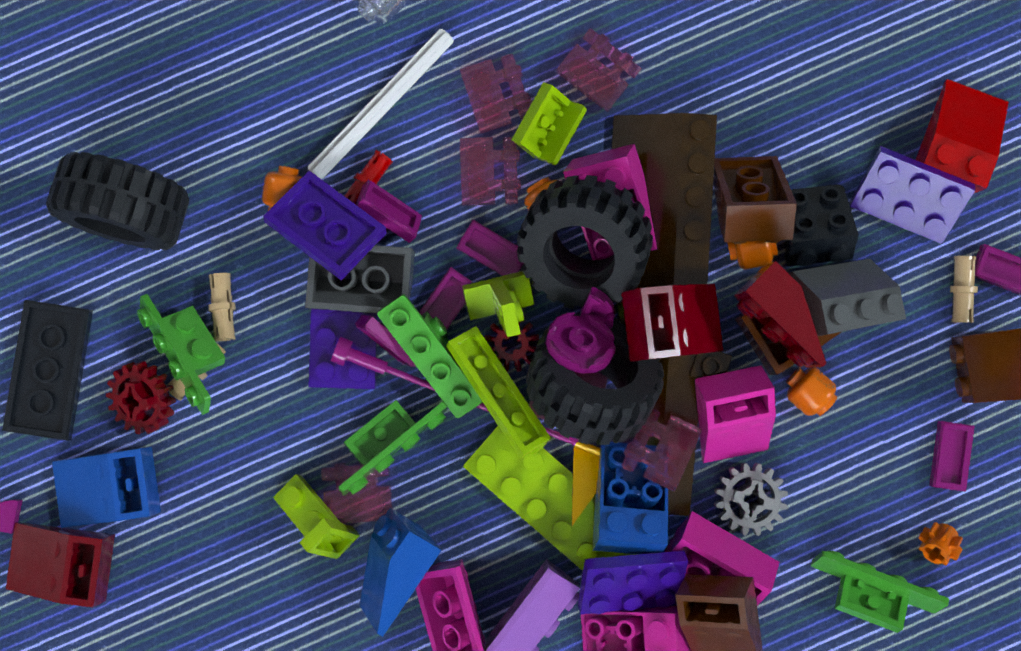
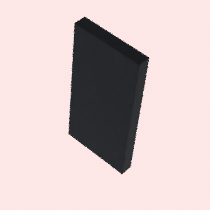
(47, 370)

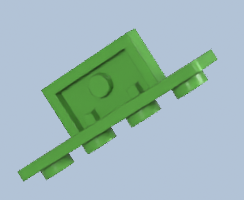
(425, 344)
(187, 347)
(383, 437)
(875, 595)

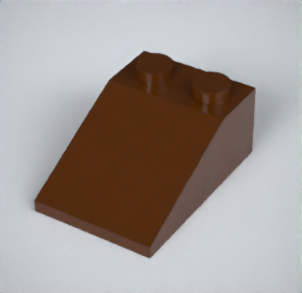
(753, 200)
(988, 365)

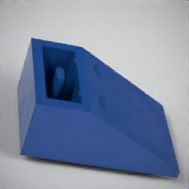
(106, 487)
(628, 507)

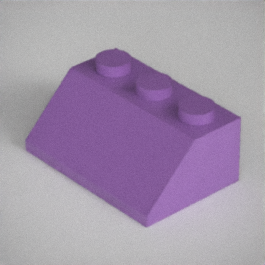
(534, 611)

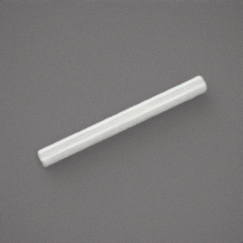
(381, 103)

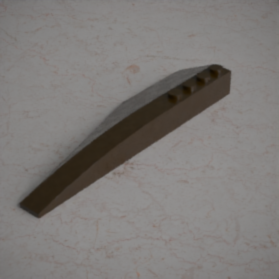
(679, 177)

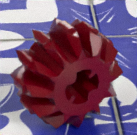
(517, 353)

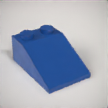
(395, 565)

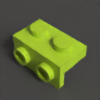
(549, 124)

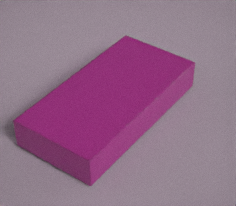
(389, 211)
(490, 249)
(998, 268)
(447, 298)
(383, 338)
(951, 456)

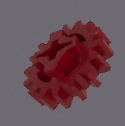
(139, 394)

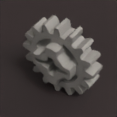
(749, 512)

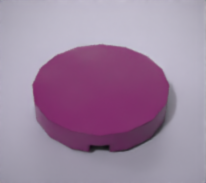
(580, 343)

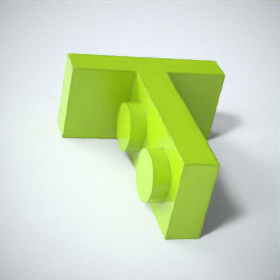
(502, 297)
(321, 528)

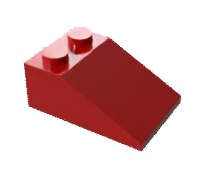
(965, 134)

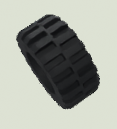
(117, 201)
(592, 206)
(593, 411)

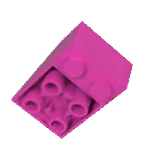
(624, 169)
(735, 413)
(634, 630)

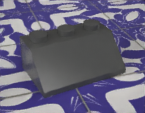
(368, 287)
(850, 296)

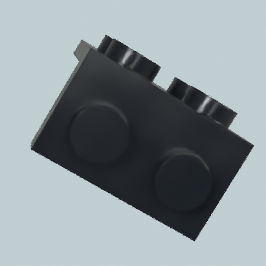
(822, 227)

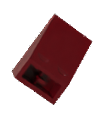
(783, 311)
(672, 321)
(60, 564)

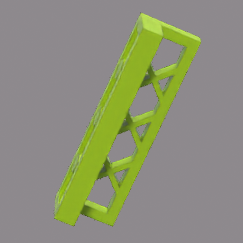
(498, 392)

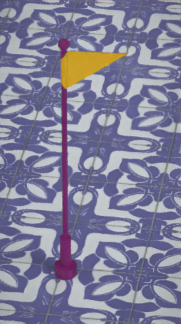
(585, 456)

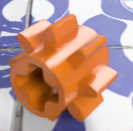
(940, 543)

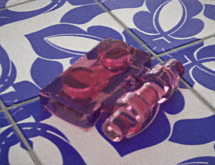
(592, 76)
(486, 95)
(478, 171)
(671, 454)
(363, 506)

